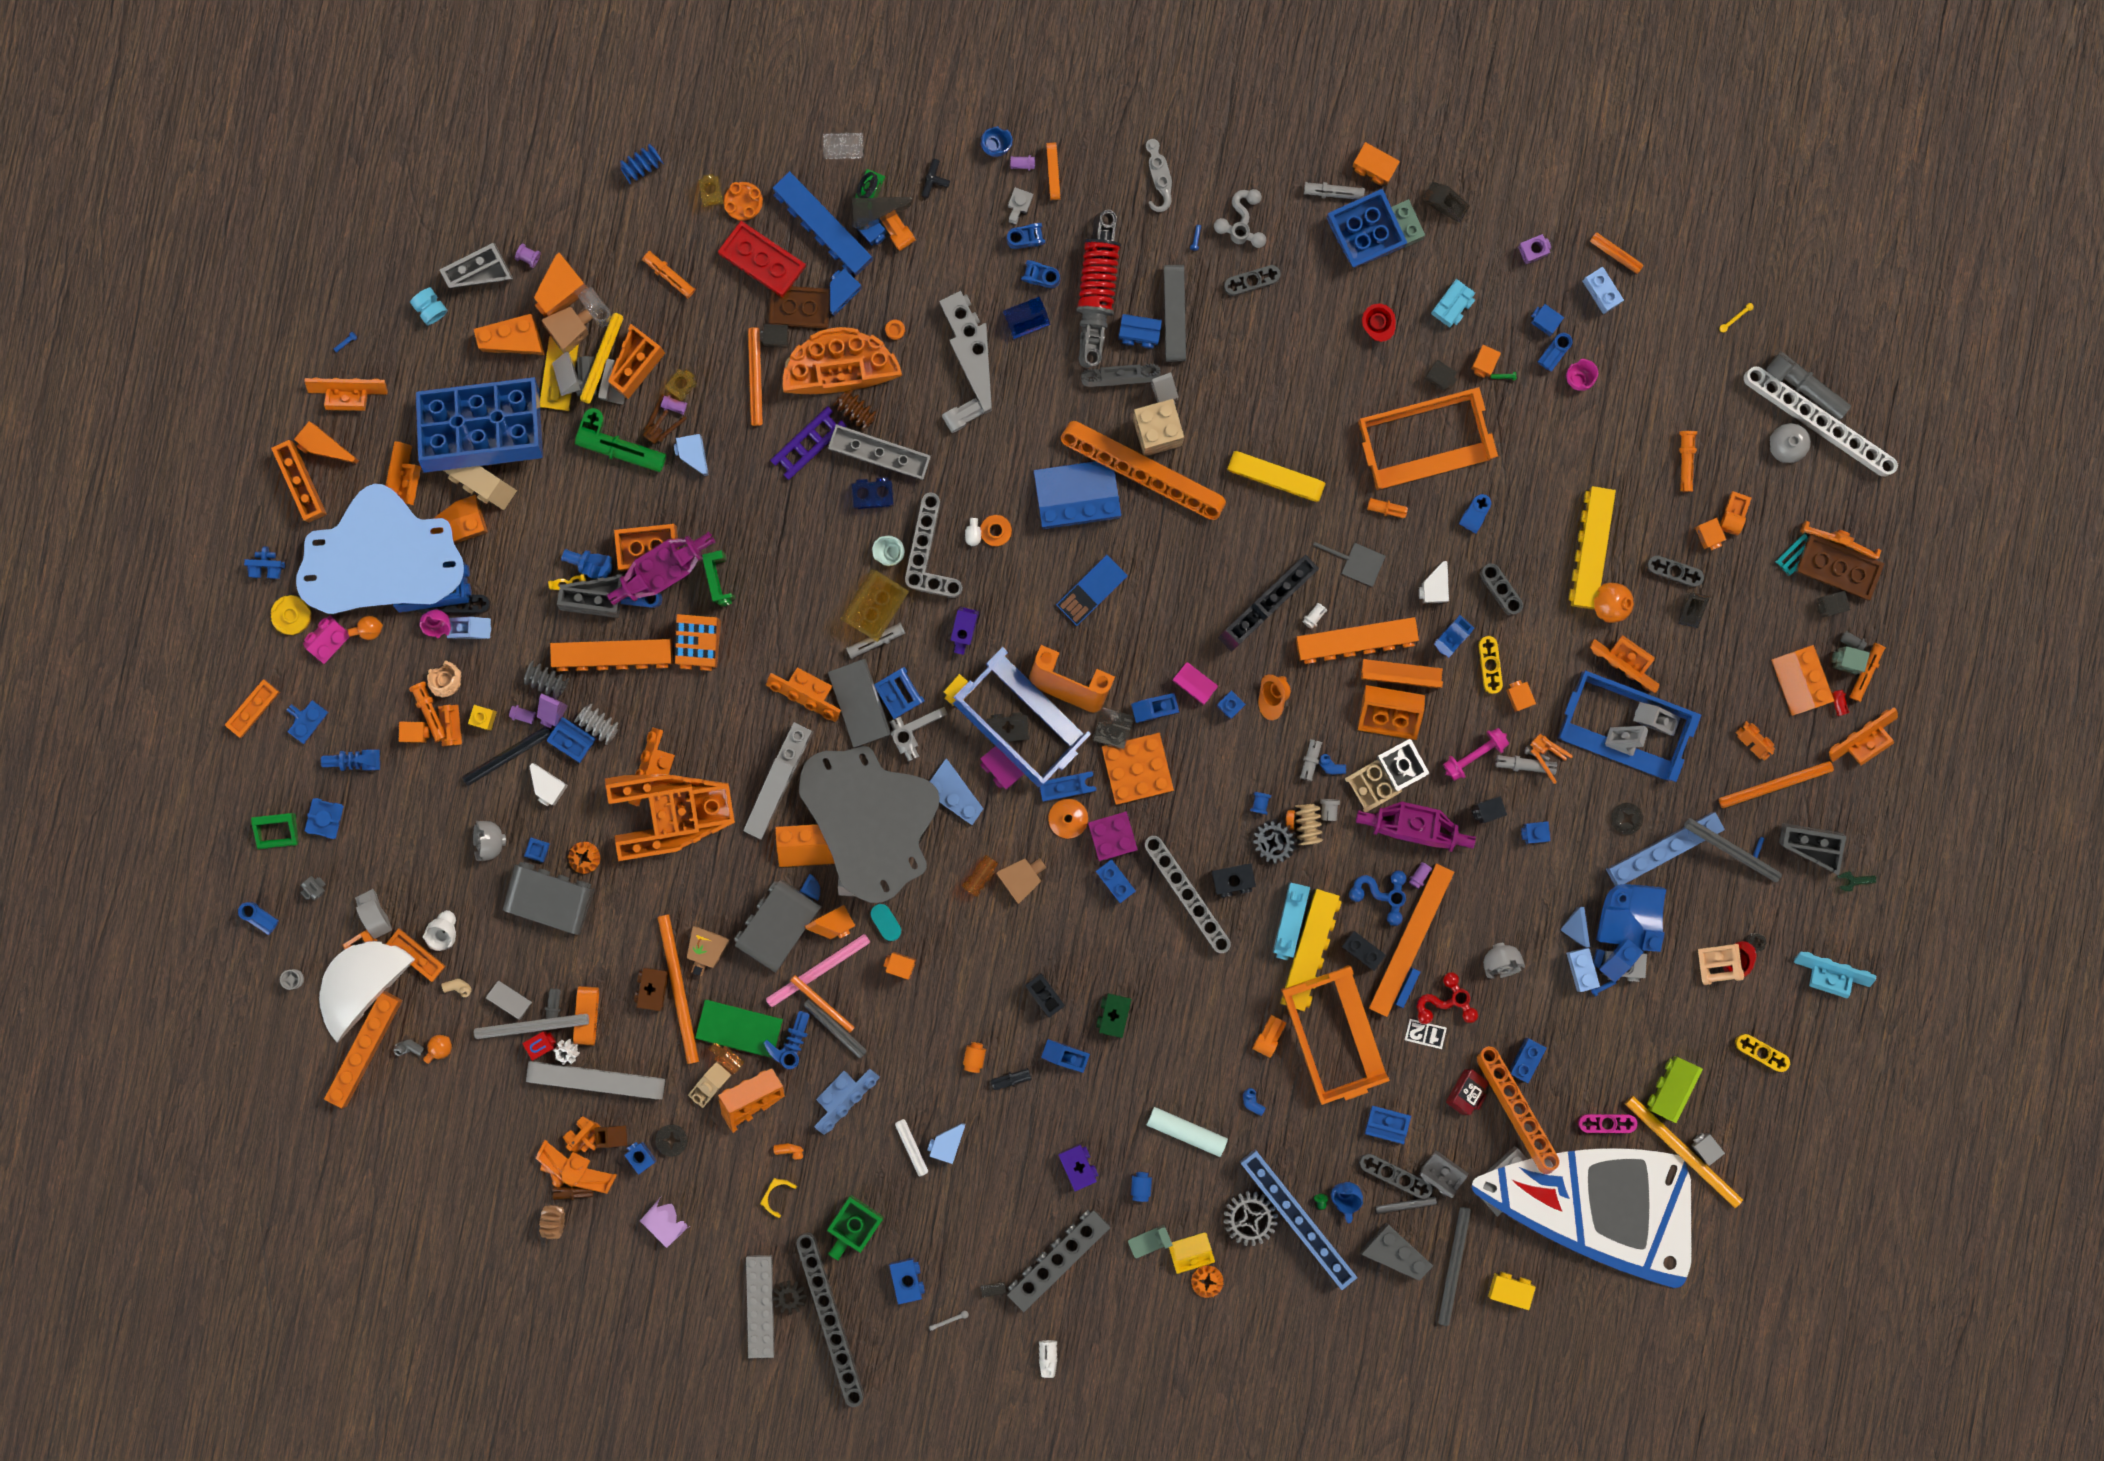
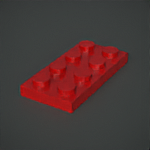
(761, 259)

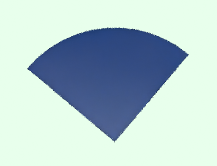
(811, 887)

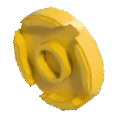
(290, 615)

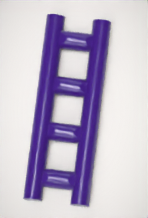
(795, 443)

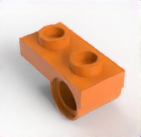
(1735, 513)

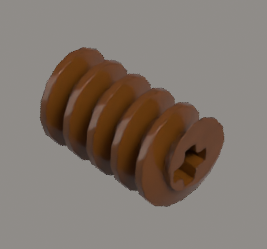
(855, 409)

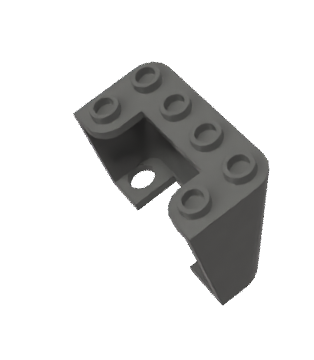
(548, 898)
(776, 925)

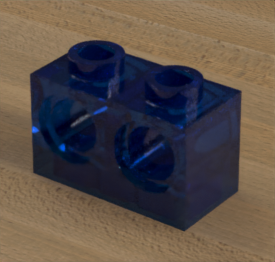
(872, 499)

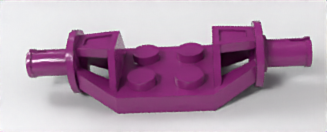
(661, 567)
(1416, 825)

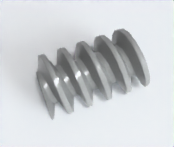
(597, 723)

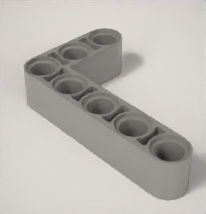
(924, 551)

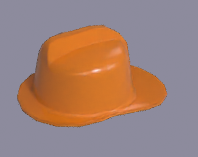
(1272, 696)

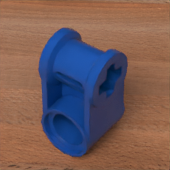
(1027, 236)
(1039, 274)
(1475, 516)

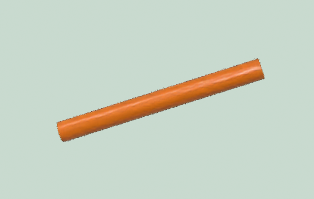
(822, 1004)

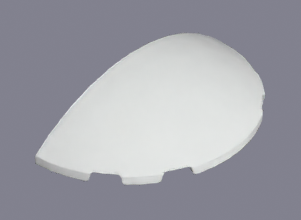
(356, 981)

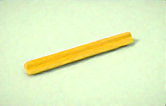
(601, 357)

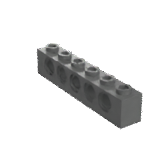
(1026, 1299)

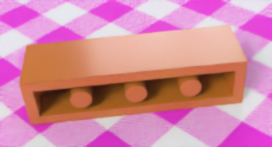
(299, 481)

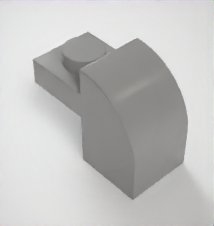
(372, 914)

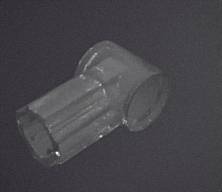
(595, 306)

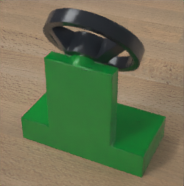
(870, 185)

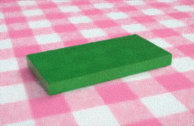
(738, 1027)

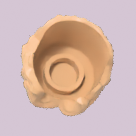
(444, 680)

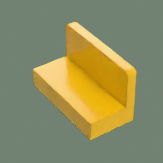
(1191, 1253)

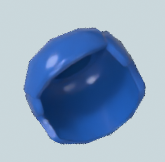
(996, 141)

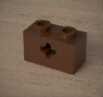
(659, 981)

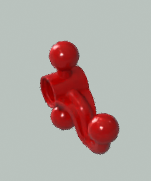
(1450, 980)

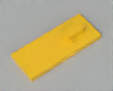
(550, 392)

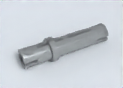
(1333, 191)
(854, 650)
(1517, 763)

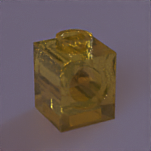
(714, 198)
(681, 393)

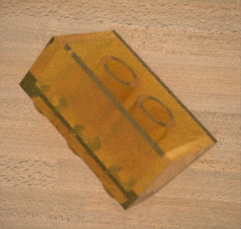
(874, 605)

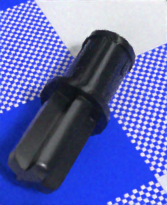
(1011, 1079)

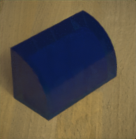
(1026, 317)

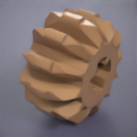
(552, 1222)

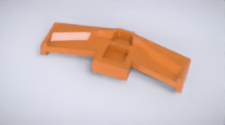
(1841, 538)
(574, 1170)

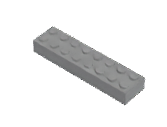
(879, 452)
(760, 1306)

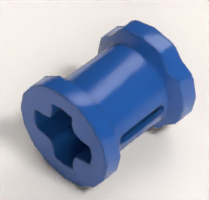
(1260, 803)

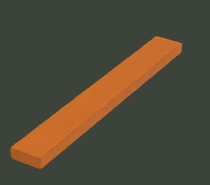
(1411, 940)

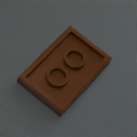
(801, 308)

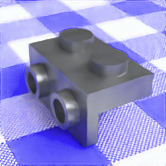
(1443, 1174)

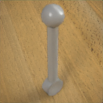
(964, 1314)

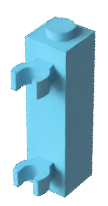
(1291, 921)

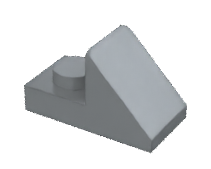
(1626, 738)

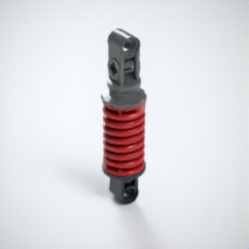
(1097, 287)

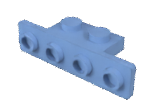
(842, 1096)

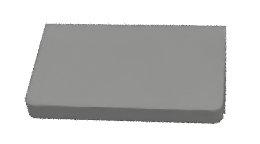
(607, 392)

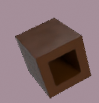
(610, 1136)

